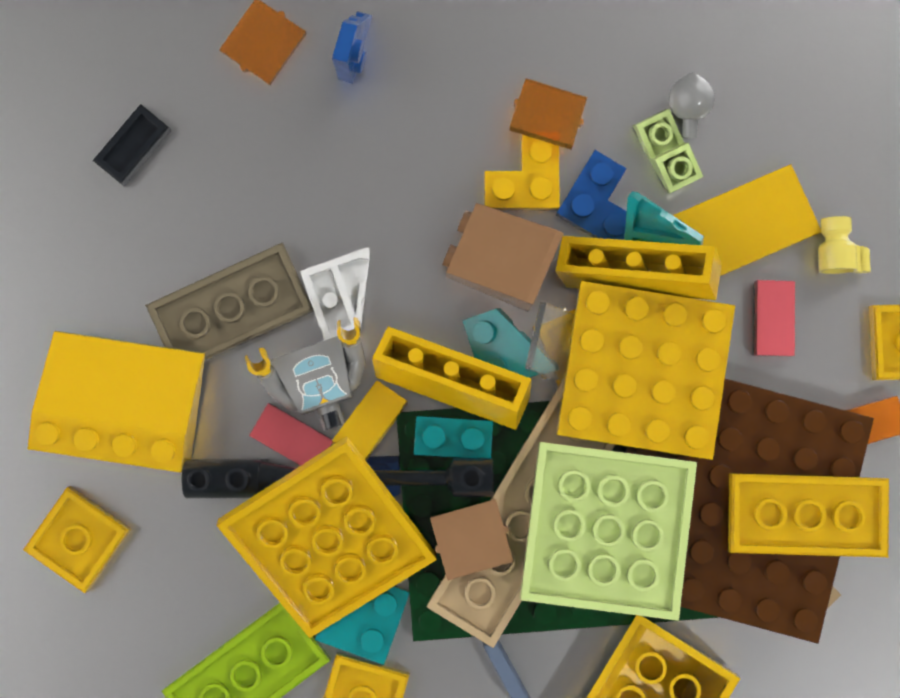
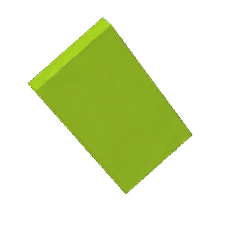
(256, 663)

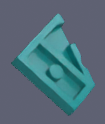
(653, 224)
(498, 341)

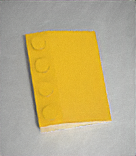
(117, 402)
(661, 665)

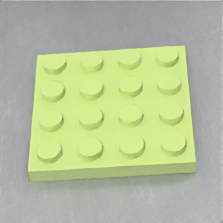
(608, 531)

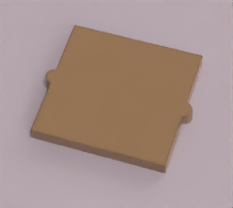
(471, 539)

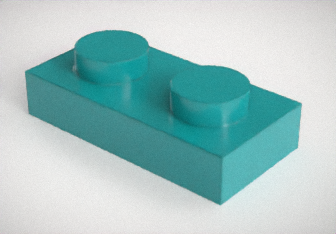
(453, 437)

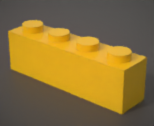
(641, 265)
(452, 377)

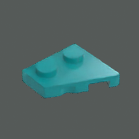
(370, 628)

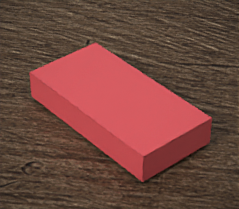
(774, 318)
(289, 435)

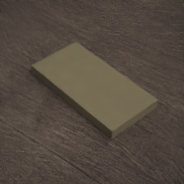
(232, 305)

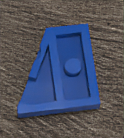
(348, 52)

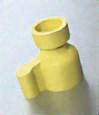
(837, 252)

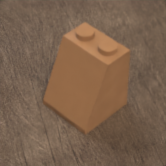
(502, 255)

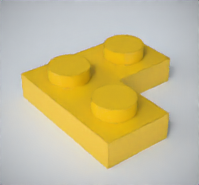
(532, 187)

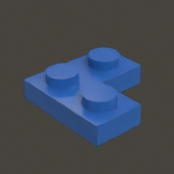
(588, 202)

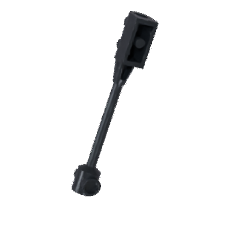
(250, 476)

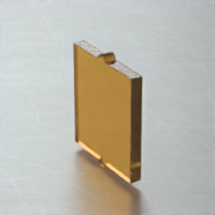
(263, 41)
(548, 114)

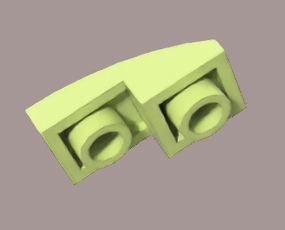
(667, 151)

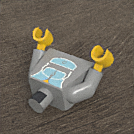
(315, 375)

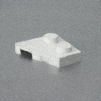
(338, 290)

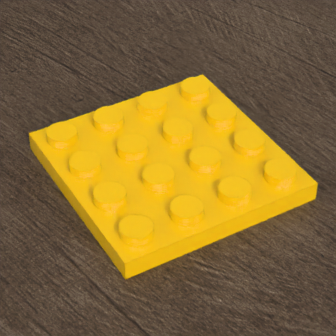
(646, 370)
(327, 538)

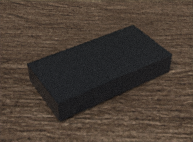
(132, 145)

